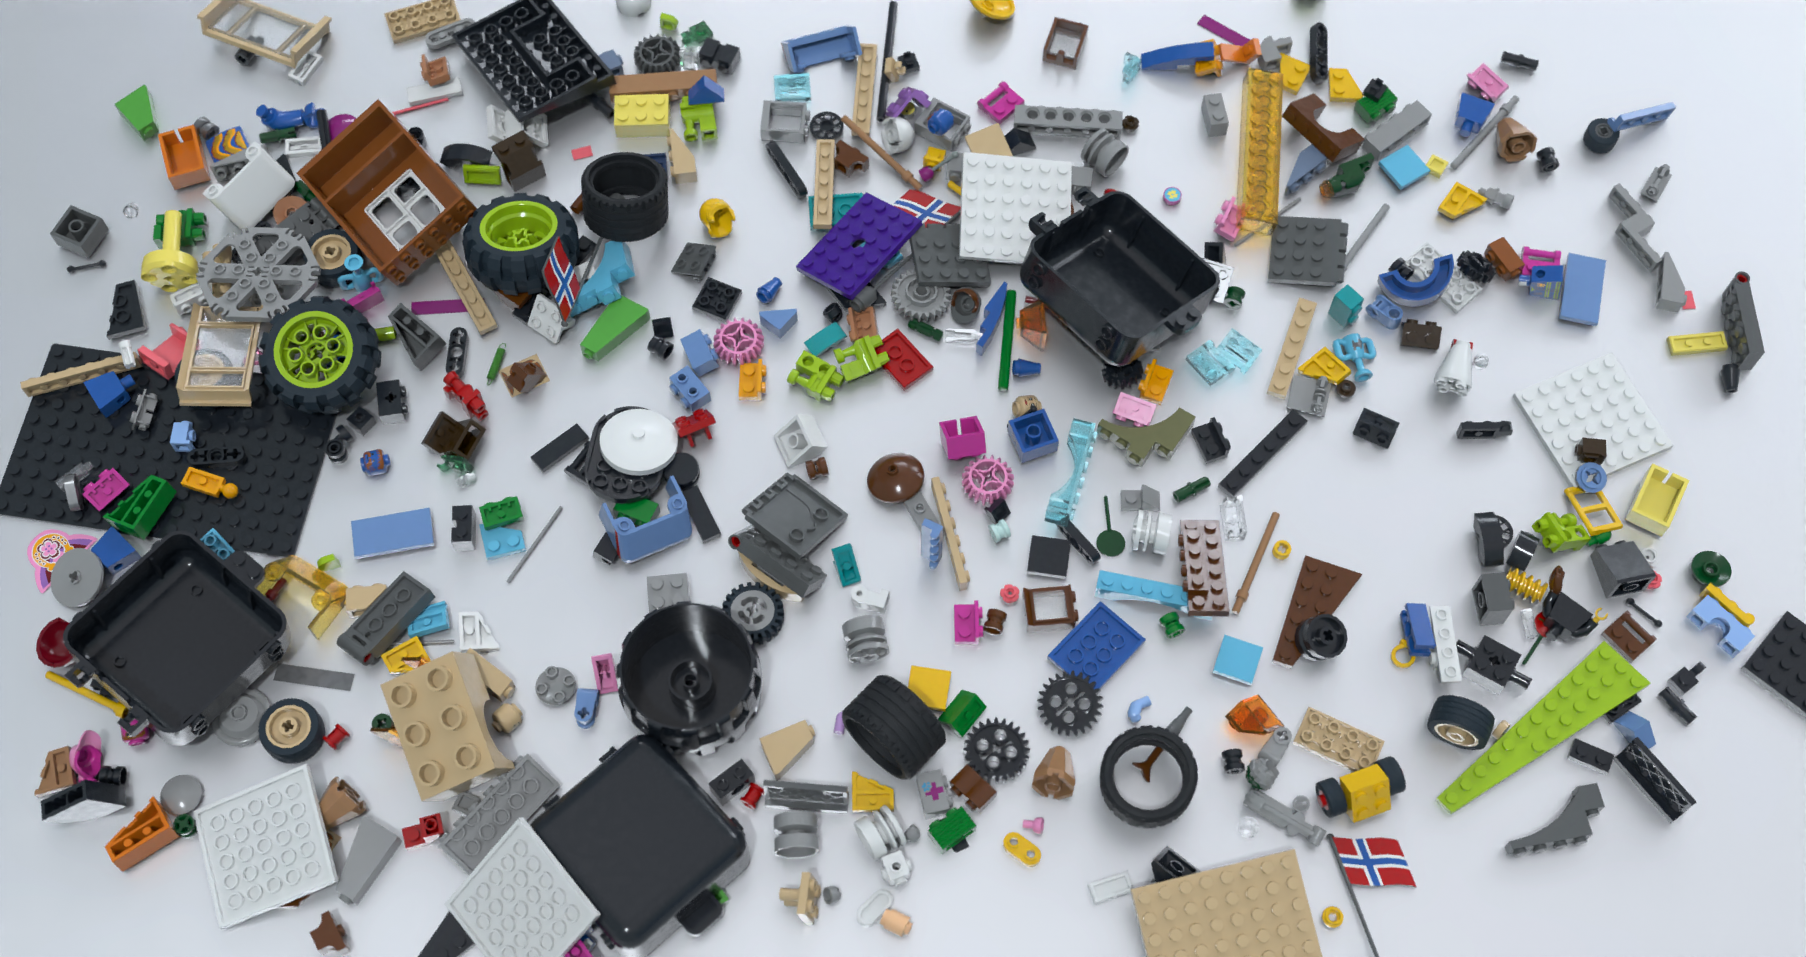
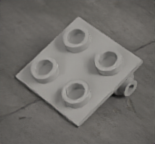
(1309, 395)

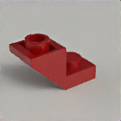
(423, 833)

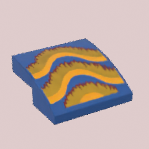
(227, 143)

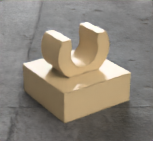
(894, 69)

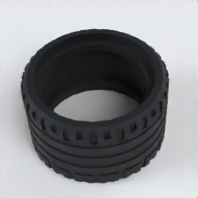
(627, 175)
(894, 726)
(1159, 738)

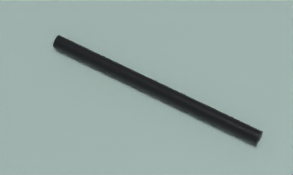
(888, 51)

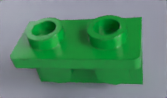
(501, 513)

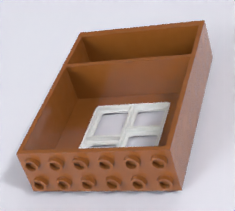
(367, 167)

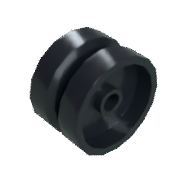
(1321, 637)

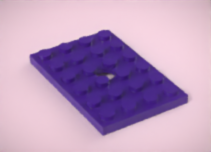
(850, 269)

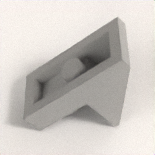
(1144, 499)

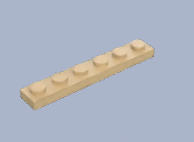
(864, 87)
(824, 184)
(465, 288)
(1291, 348)
(76, 375)
(952, 540)

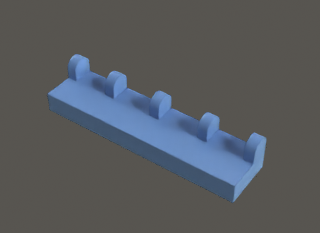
(1641, 117)
(931, 542)

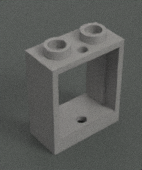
(784, 108)
(960, 118)

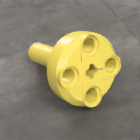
(170, 267)

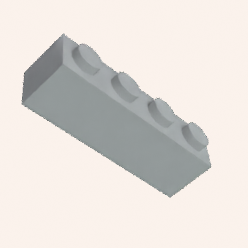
(1396, 130)

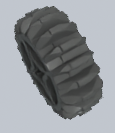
(654, 51)

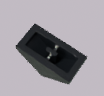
(1019, 141)

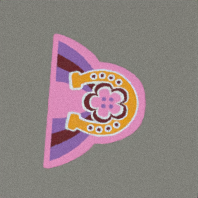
(48, 548)

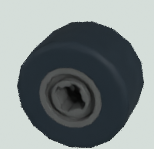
(1600, 136)

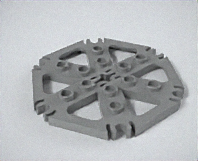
(245, 274)

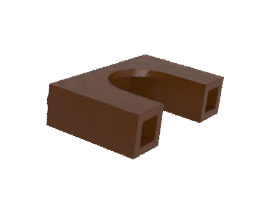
(1333, 145)

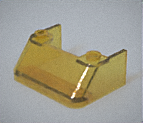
(328, 595)

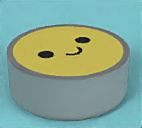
(909, 111)

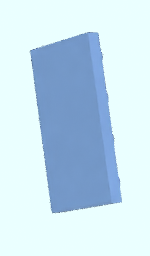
(1582, 289)
(392, 533)

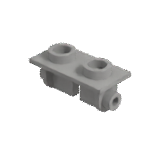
(1657, 182)
(141, 418)

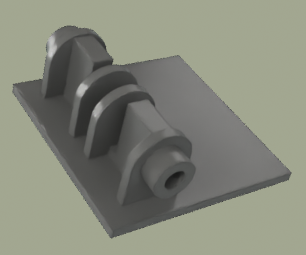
(695, 260)

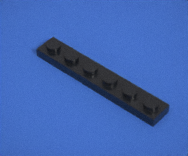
(586, 250)
(1262, 454)

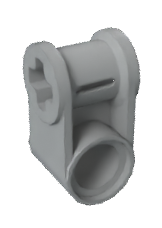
(1274, 748)

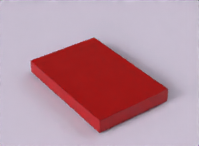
(905, 362)

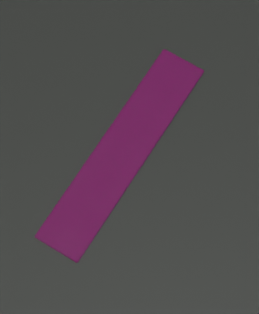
(1222, 31)
(438, 307)

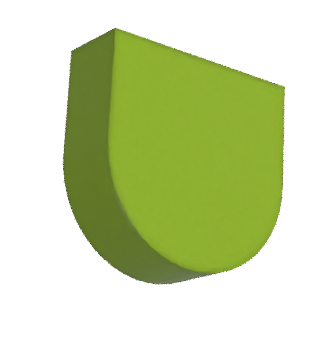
(668, 22)
(328, 563)

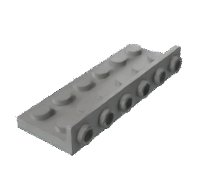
(514, 797)

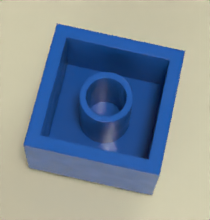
(1033, 435)

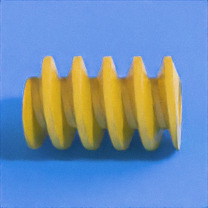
(1525, 585)

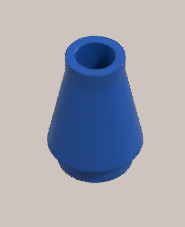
(768, 291)
(1024, 368)

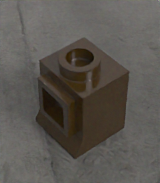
(1591, 450)

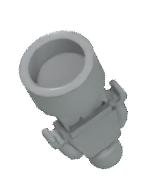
(1494, 195)

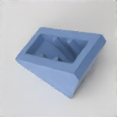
(778, 320)
(1634, 726)

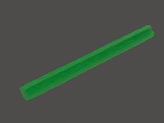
(1007, 340)

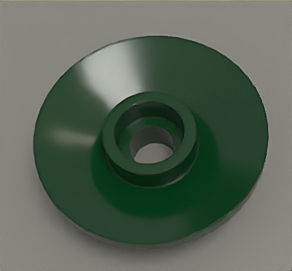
(1715, 563)

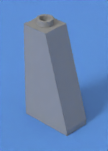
(367, 858)

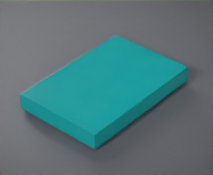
(841, 205)

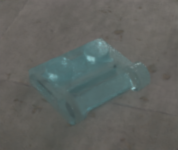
(792, 84)
(1240, 346)
(1206, 366)

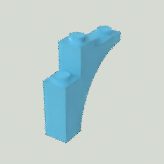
(604, 283)

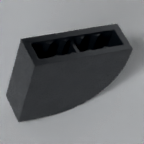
(83, 802)

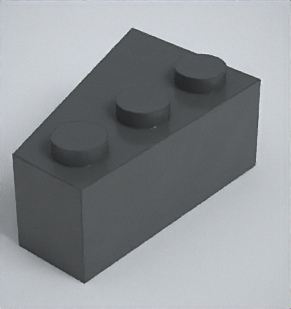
(417, 337)

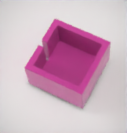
(969, 443)

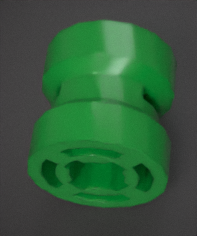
(1172, 625)

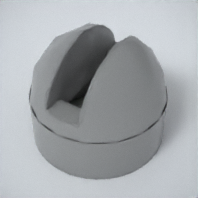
(1301, 799)
(912, 834)
(831, 894)

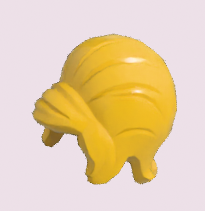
(717, 217)

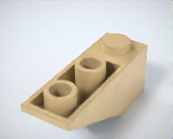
(683, 160)

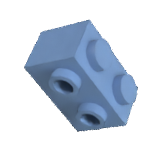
(699, 352)
(689, 389)

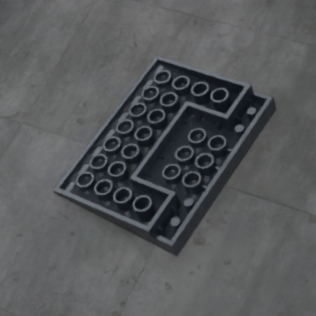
(533, 58)

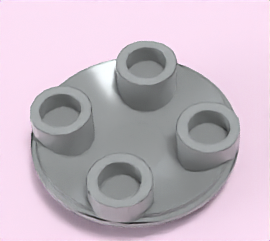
(555, 685)
(181, 794)

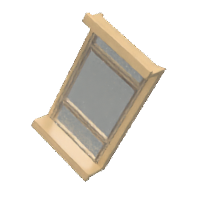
(261, 29)
(217, 360)

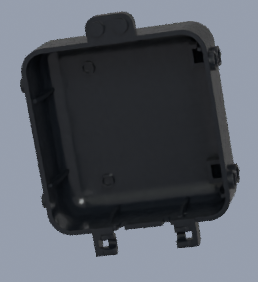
(1117, 276)
(178, 637)
(644, 846)

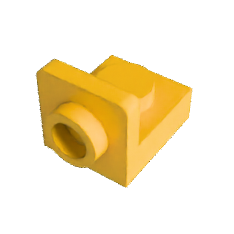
(934, 157)

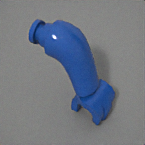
(278, 119)

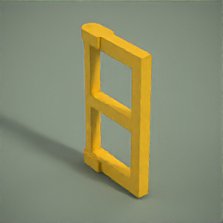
(1605, 505)

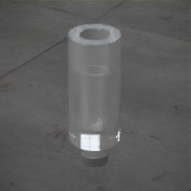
(962, 335)
(80, 470)

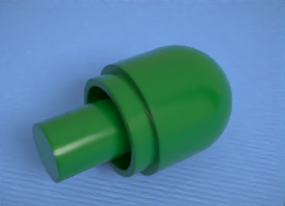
(1599, 539)

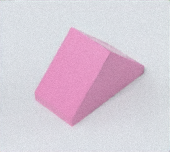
(605, 673)

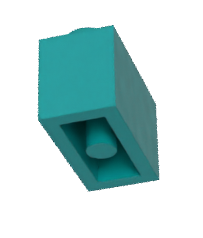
(1346, 306)

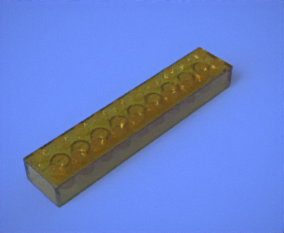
(1259, 151)

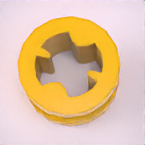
(1279, 555)

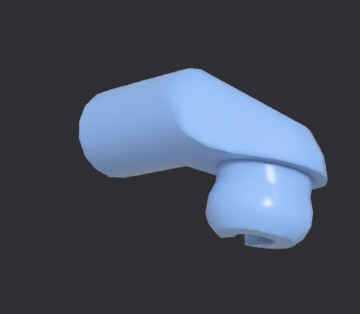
(1135, 708)

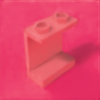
(167, 355)

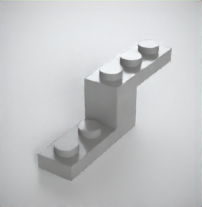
(1635, 227)

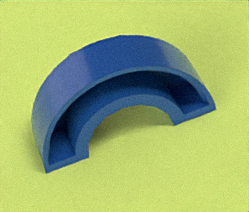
(1418, 293)

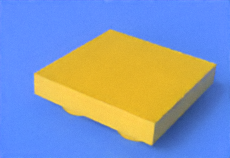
(930, 686)

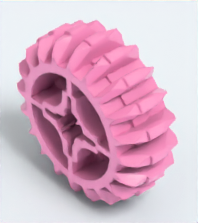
(747, 348)
(983, 470)

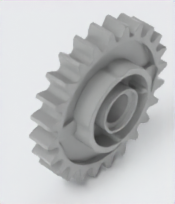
(919, 300)

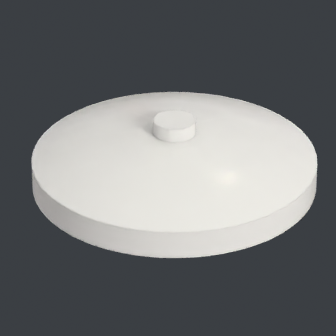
(638, 442)

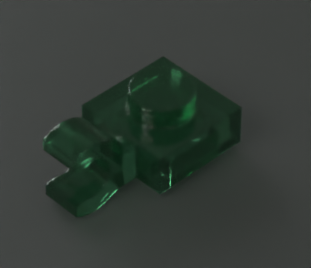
(696, 33)
(456, 463)

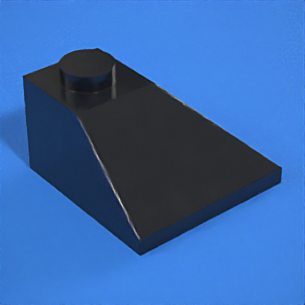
(1171, 865)

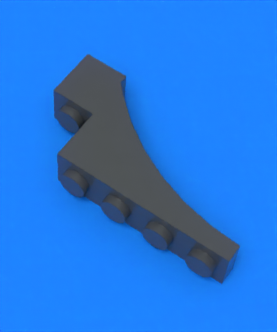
(1568, 827)

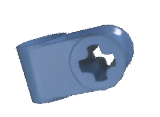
(1384, 310)
(586, 704)

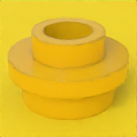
(1334, 911)

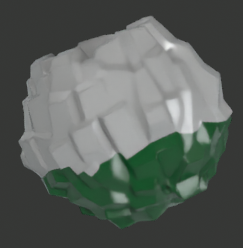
(1261, 773)

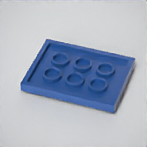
(1097, 646)

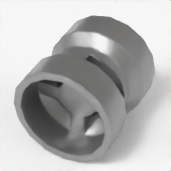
(206, 128)

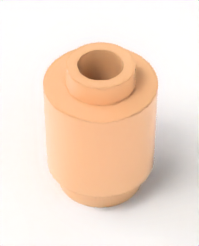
(896, 922)

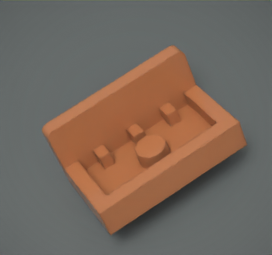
(435, 71)
(862, 323)

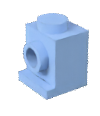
(183, 436)

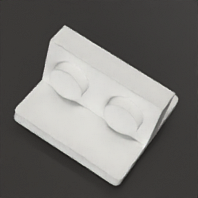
(547, 319)

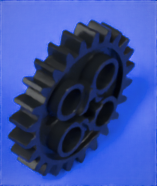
(1082, 718)
(1006, 765)

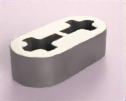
(73, 492)

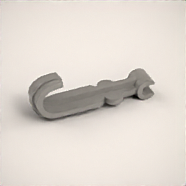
(1283, 816)

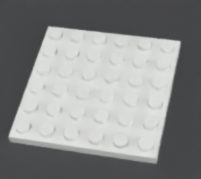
(1001, 198)
(1592, 403)
(265, 846)
(522, 900)

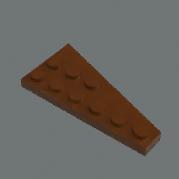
(1317, 592)

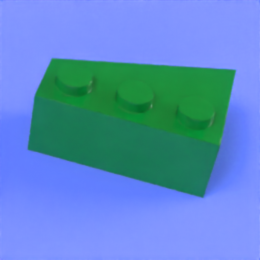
(143, 508)

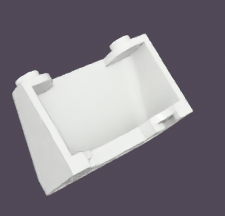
(252, 189)

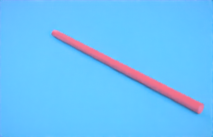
(420, 106)

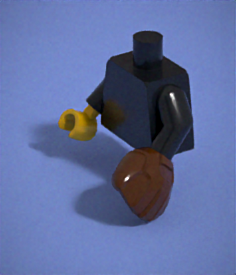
(1564, 615)

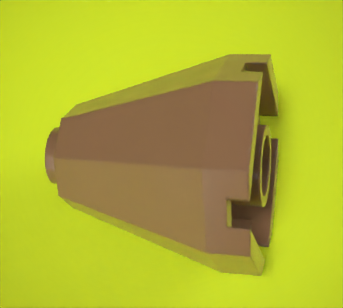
(1514, 140)
(1055, 774)
(340, 803)

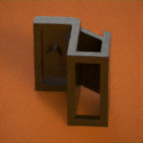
(519, 160)
(452, 437)

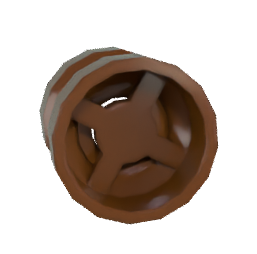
(821, 467)
(994, 622)

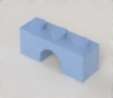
(1734, 633)

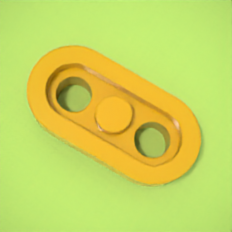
(1020, 850)

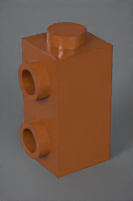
(1504, 259)

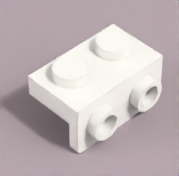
(184, 298)

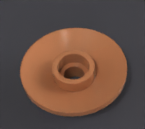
(286, 206)

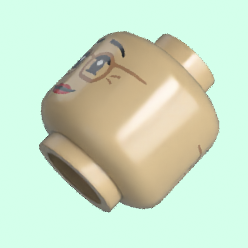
(1023, 404)

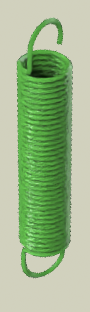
(496, 364)

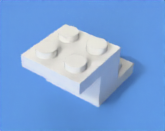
(503, 125)

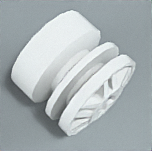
(1152, 532)
(880, 832)

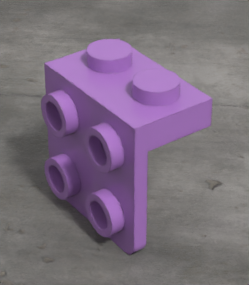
(905, 97)

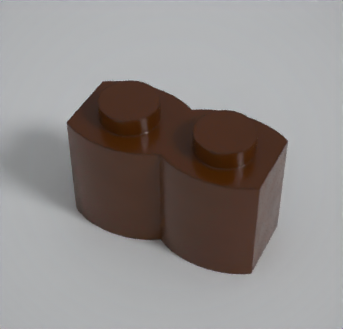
(972, 788)

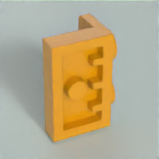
(1207, 67)
(751, 381)
(1155, 383)

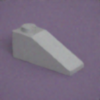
(1670, 287)

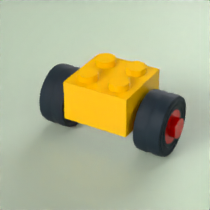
(1362, 791)

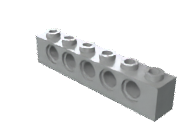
(1058, 125)

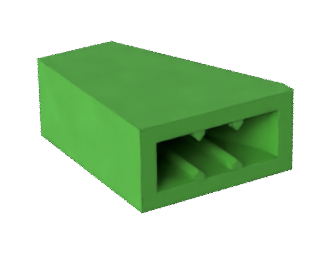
(139, 112)

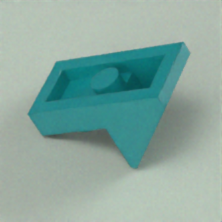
(845, 564)

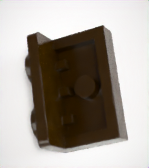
(1420, 334)

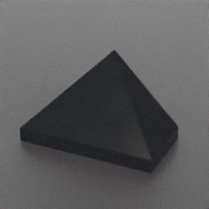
(1215, 252)

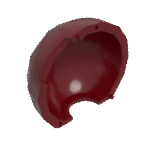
(51, 647)

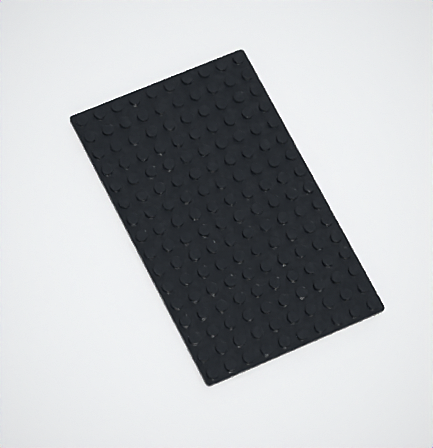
(69, 429)

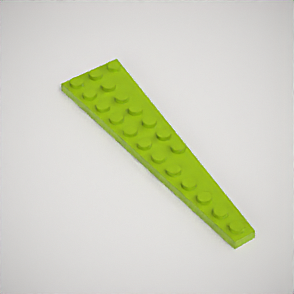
(1579, 699)

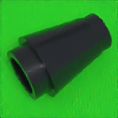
(1730, 375)

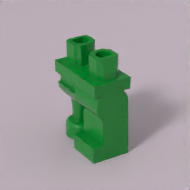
(189, 229)

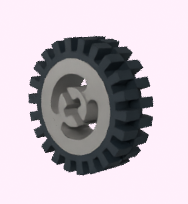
(765, 622)

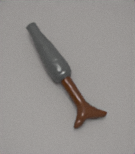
(1176, 727)

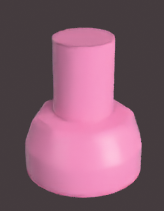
(1037, 825)

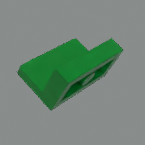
(962, 712)

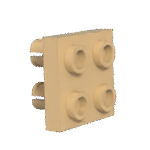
(803, 898)

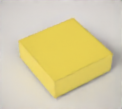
(1436, 165)

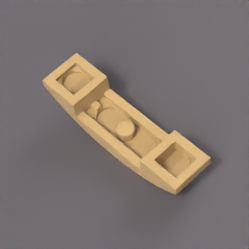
(757, 576)

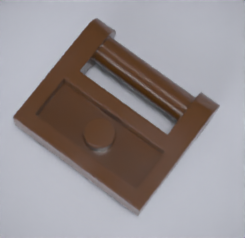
(1624, 641)

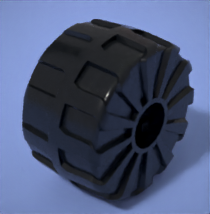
(681, 646)

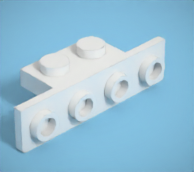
(1444, 655)

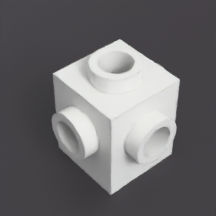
(895, 868)

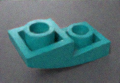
(824, 339)

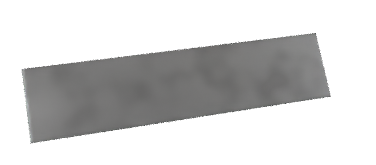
(314, 677)

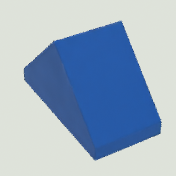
(705, 92)

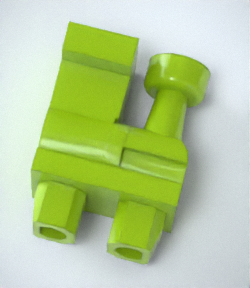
(698, 114)
(866, 357)
(821, 376)
(1561, 532)

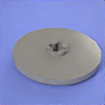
(70, 590)

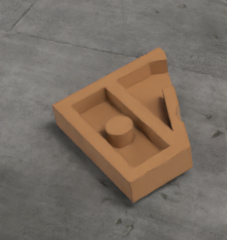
(57, 773)

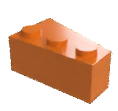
(142, 837)

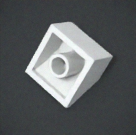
(800, 440)

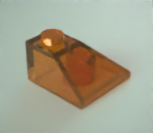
(1033, 325)
(1253, 717)

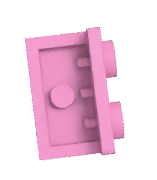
(1487, 83)
(1226, 220)
(1134, 409)

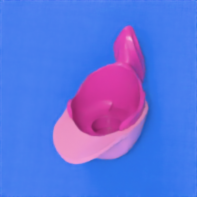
(86, 756)

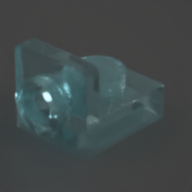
(1131, 68)

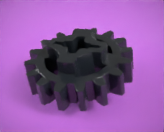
(1476, 267)
(1123, 375)

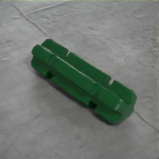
(925, 329)

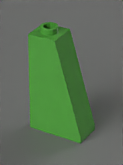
(613, 327)

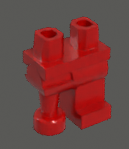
(470, 399)

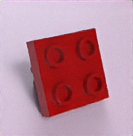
(699, 420)

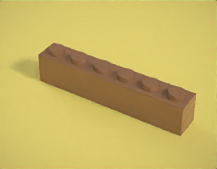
(672, 83)

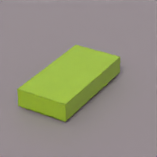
(482, 174)

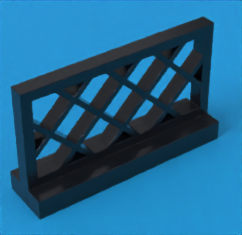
(1640, 769)

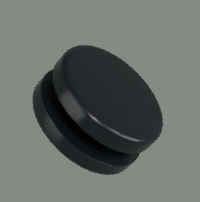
(684, 469)

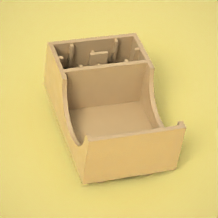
(444, 726)

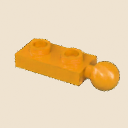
(208, 483)

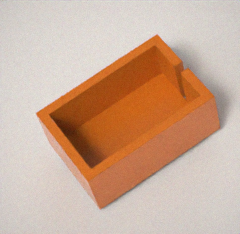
(184, 160)

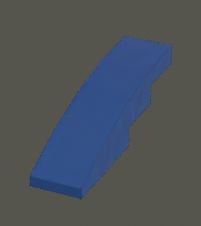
(1173, 56)
(992, 315)

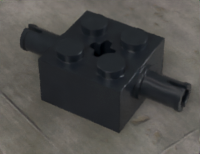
(1503, 661)

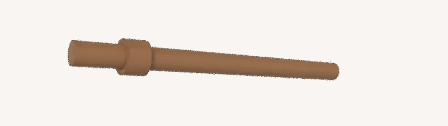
(907, 176)
(1242, 594)

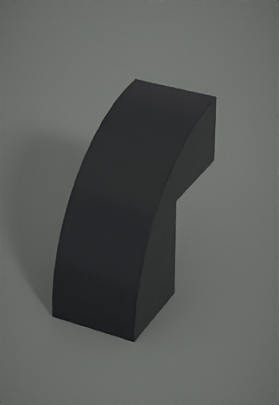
(465, 154)
(1490, 539)

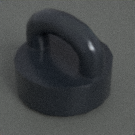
(832, 311)
(343, 433)

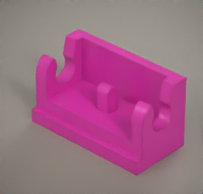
(366, 299)

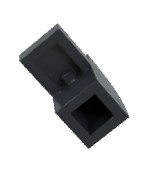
(1522, 550)

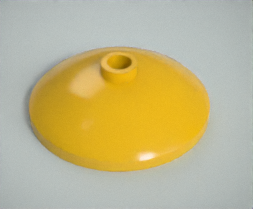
(995, 8)

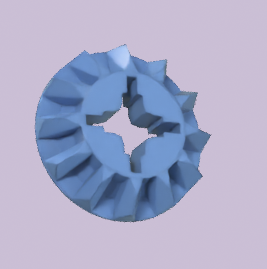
(1599, 479)

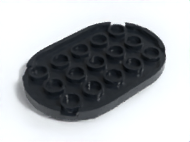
(609, 482)

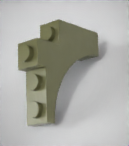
(1141, 441)

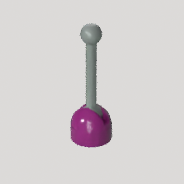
(927, 172)

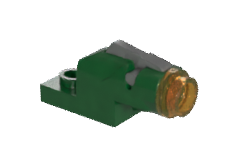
(1348, 177)

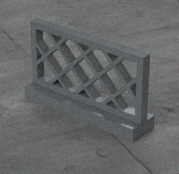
(806, 796)

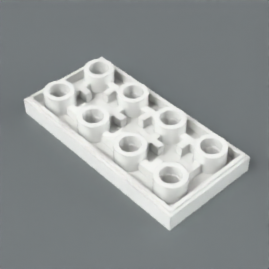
(1460, 289)

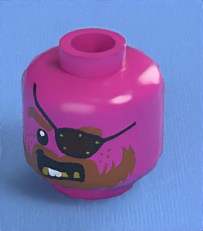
(138, 739)

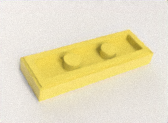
(1697, 343)

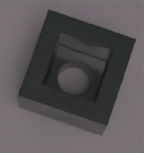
(361, 421)

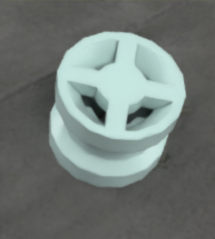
(999, 530)

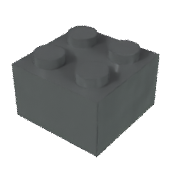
(79, 231)
(1493, 598)

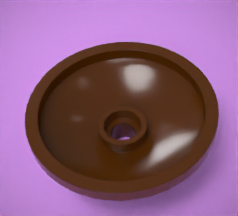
(895, 485)

